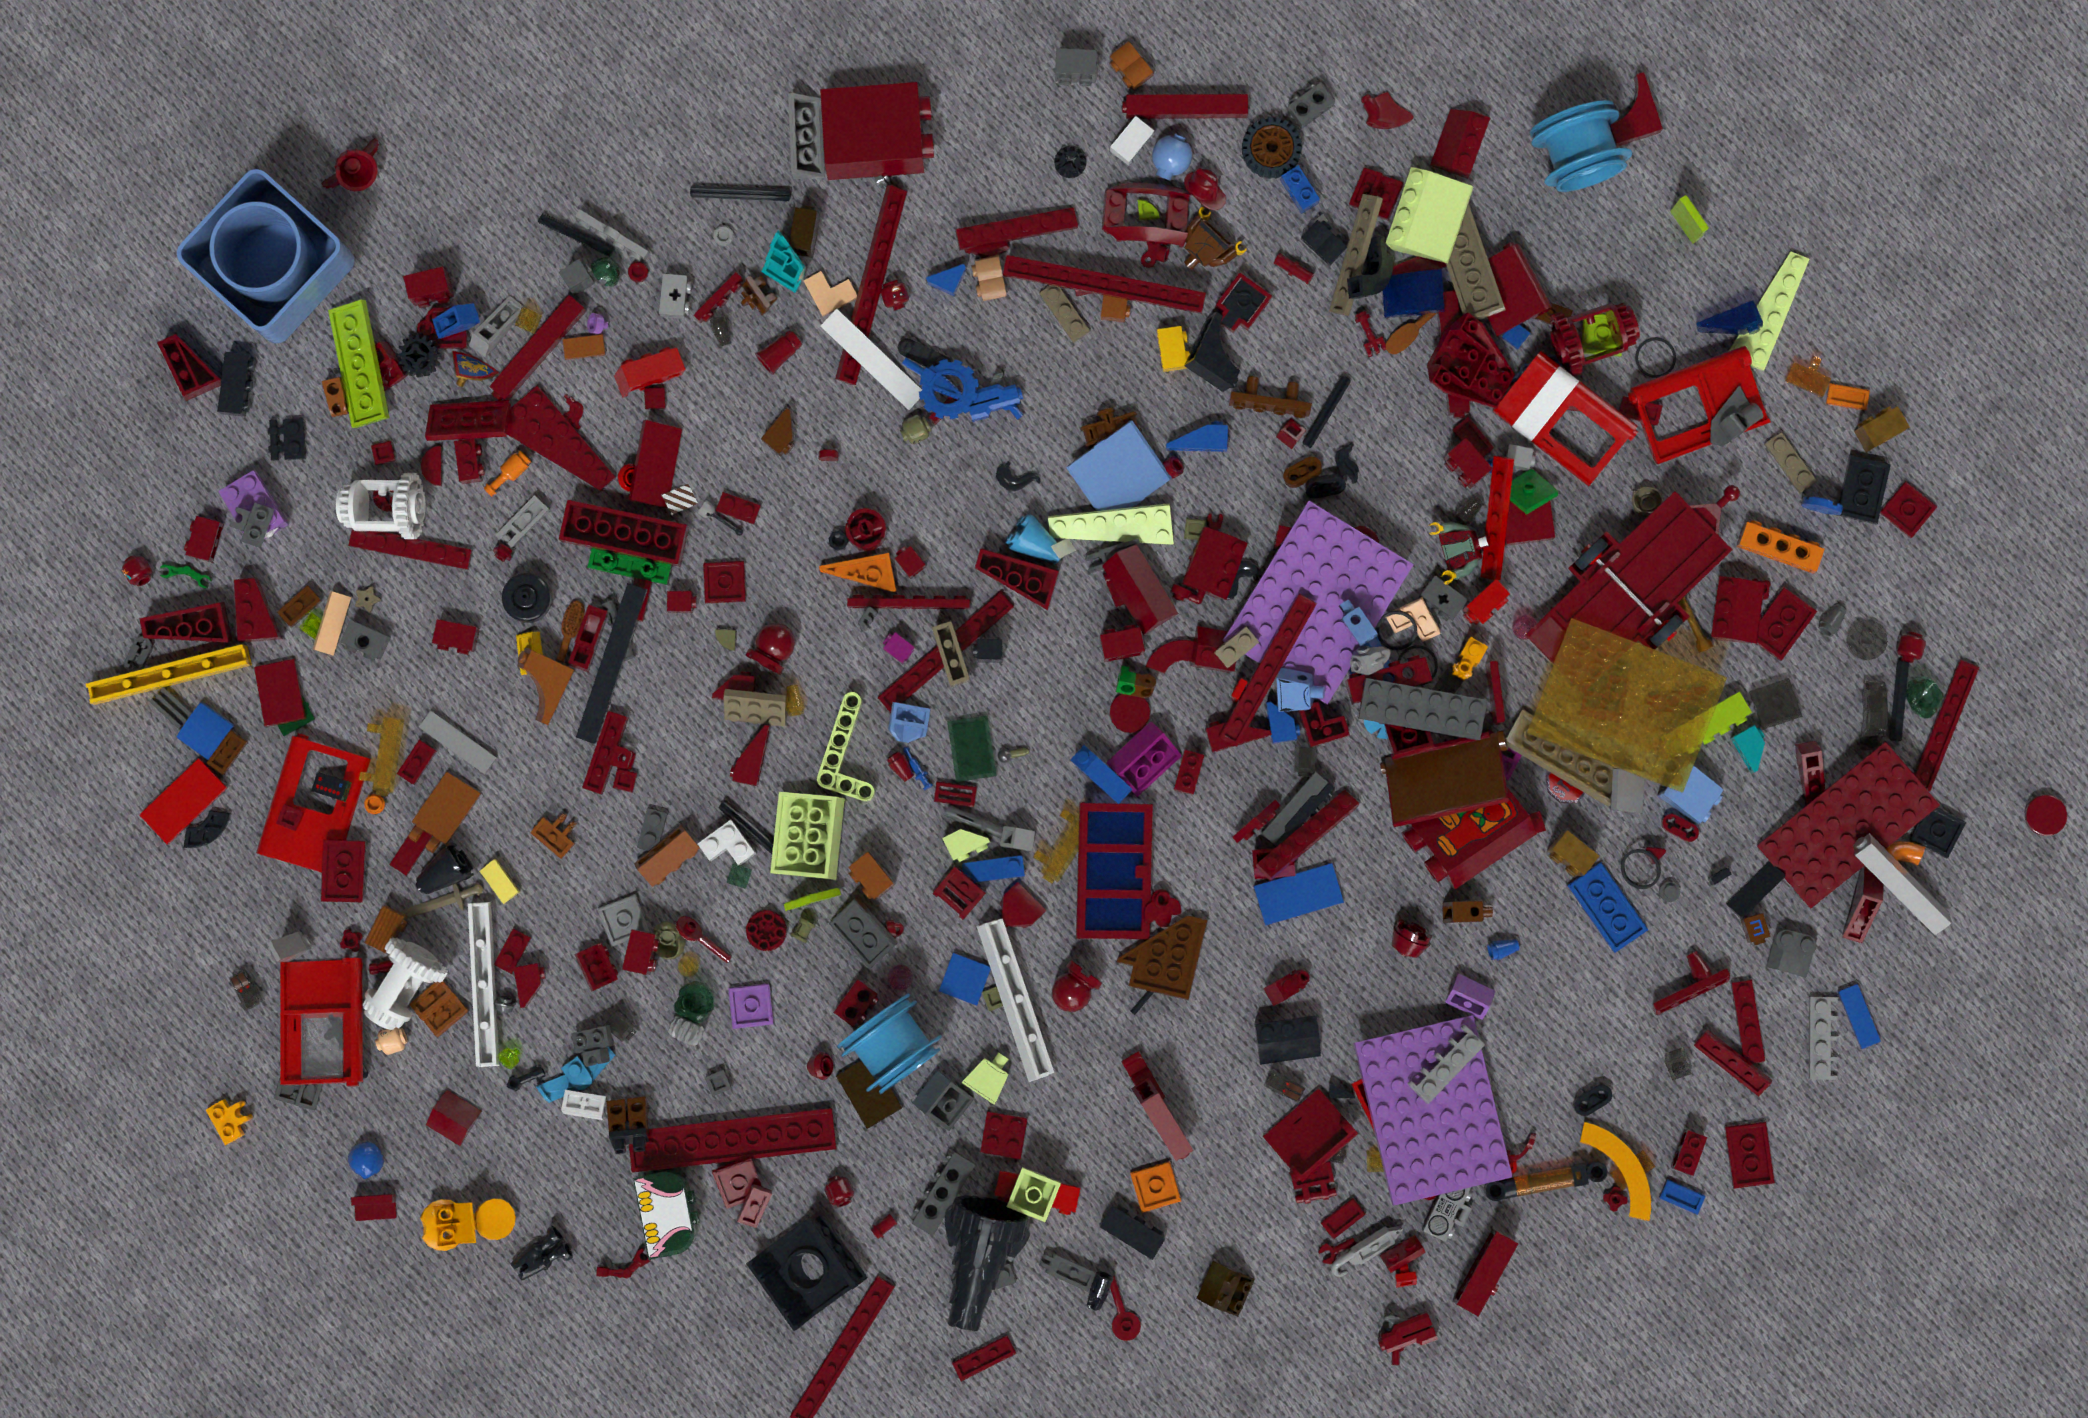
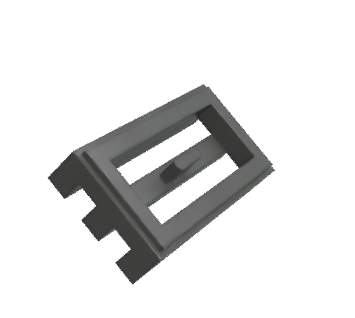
(866, 618)
(158, 696)

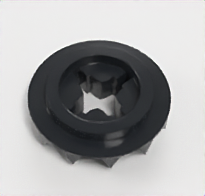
(1069, 171)

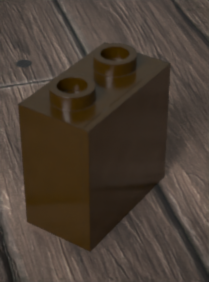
(804, 231)

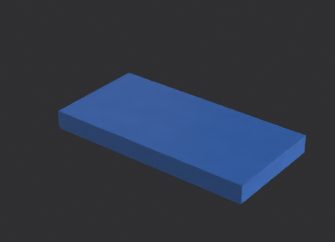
(1298, 894)
(1607, 907)

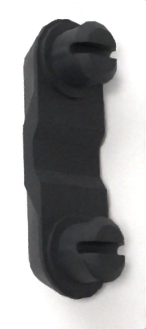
(920, 353)

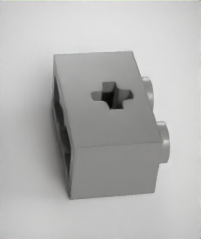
(670, 285)

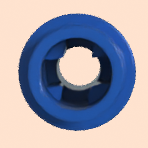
(1502, 948)

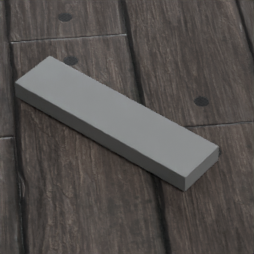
(458, 742)

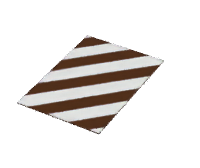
(679, 499)

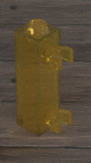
(387, 757)
(1063, 853)

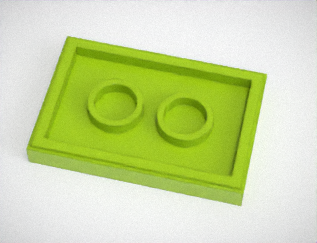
(1689, 219)

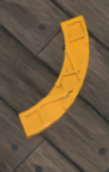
(1628, 1165)

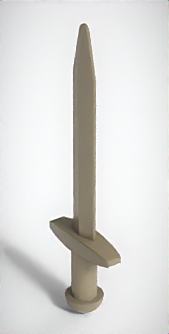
(457, 896)

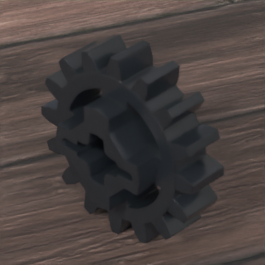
(419, 346)

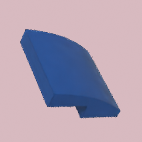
(204, 730)

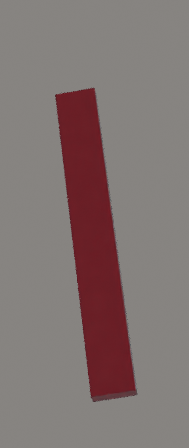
(933, 663)
(1267, 669)
(1945, 723)
(843, 1349)

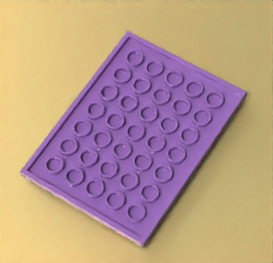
(1328, 565)
(1437, 1144)

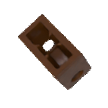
(1460, 911)

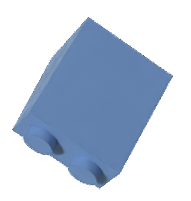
(1696, 798)

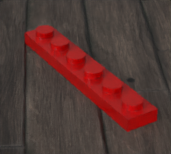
(1497, 517)

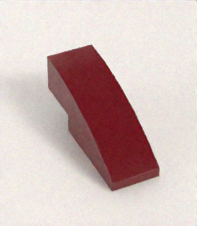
(588, 638)

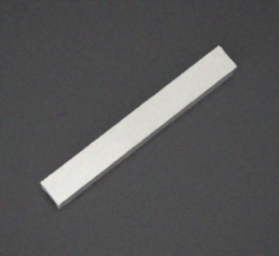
(483, 984)
(1015, 999)

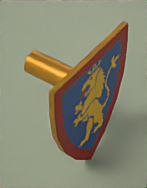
(471, 368)

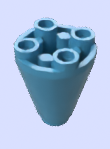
(1032, 540)

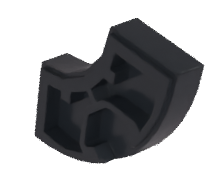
(207, 831)

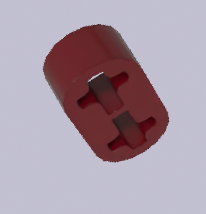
(1677, 831)

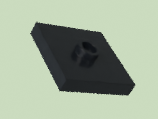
(1938, 832)

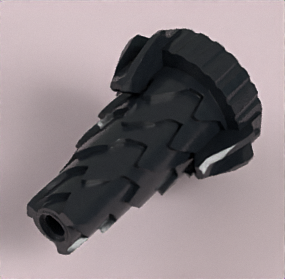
(984, 1238)

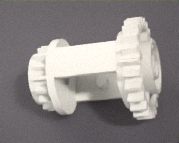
(407, 505)
(410, 968)

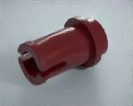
(883, 1226)

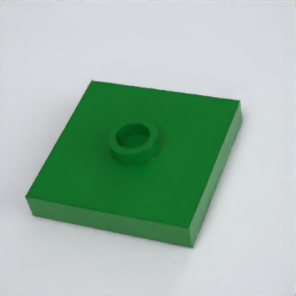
(1531, 491)

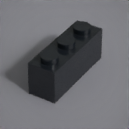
(236, 384)
(1133, 1231)

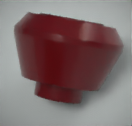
(820, 1066)

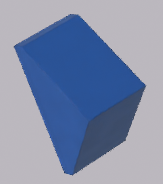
(947, 280)

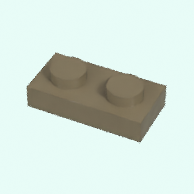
(1236, 646)

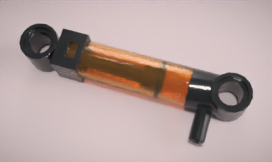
(1546, 1180)

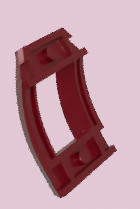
(1175, 218)

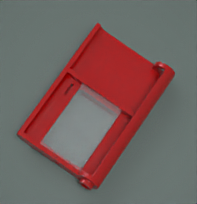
(328, 1029)

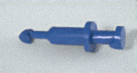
(920, 775)

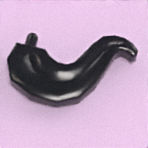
(1011, 483)
(1245, 569)

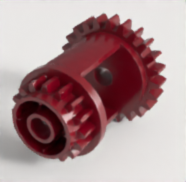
(1568, 344)

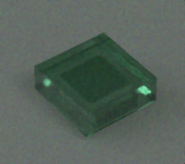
(739, 876)

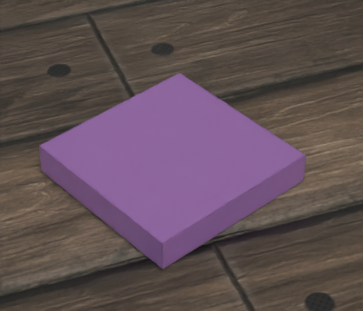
(750, 1006)

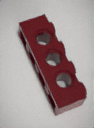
(1420, 676)

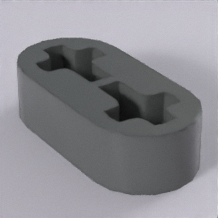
(133, 653)

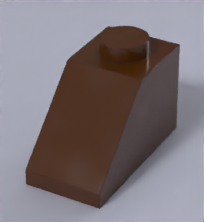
(780, 434)

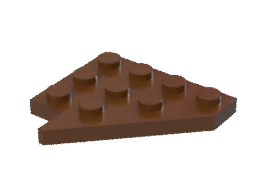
(1168, 959)

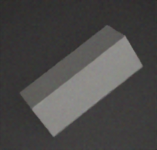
(806, 137)

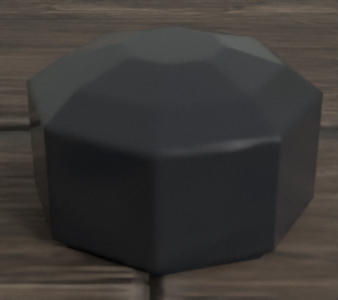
(838, 540)

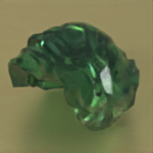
(1924, 696)
(695, 1002)

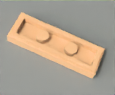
(331, 623)

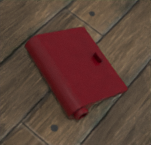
(1518, 288)
(1310, 1135)

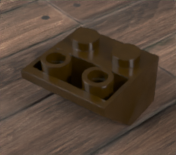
(1225, 1289)

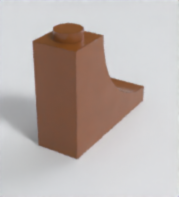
(549, 679)

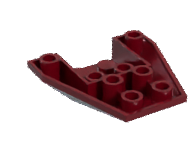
(1470, 364)

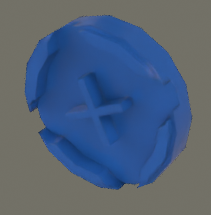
(1821, 505)

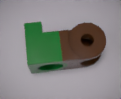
(1135, 683)

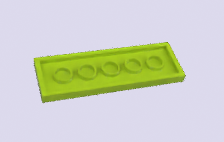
(358, 363)

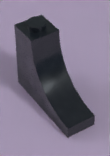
(1209, 359)

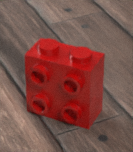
(1481, 607)

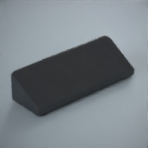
(1755, 890)

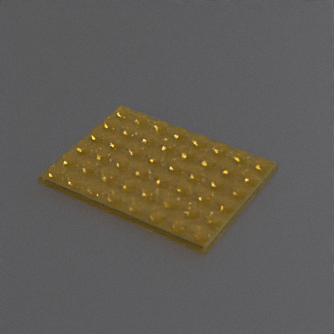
(1627, 705)

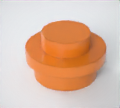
(374, 804)

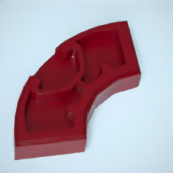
(1169, 654)

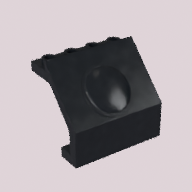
(784, 1280)

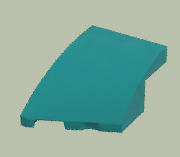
(784, 264)

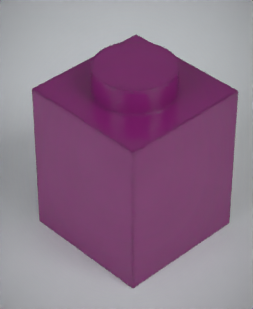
(898, 647)

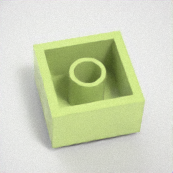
(1033, 1194)

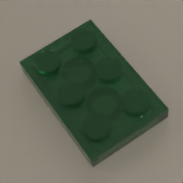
(971, 748)

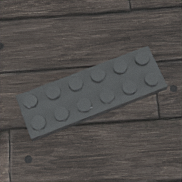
(1422, 709)

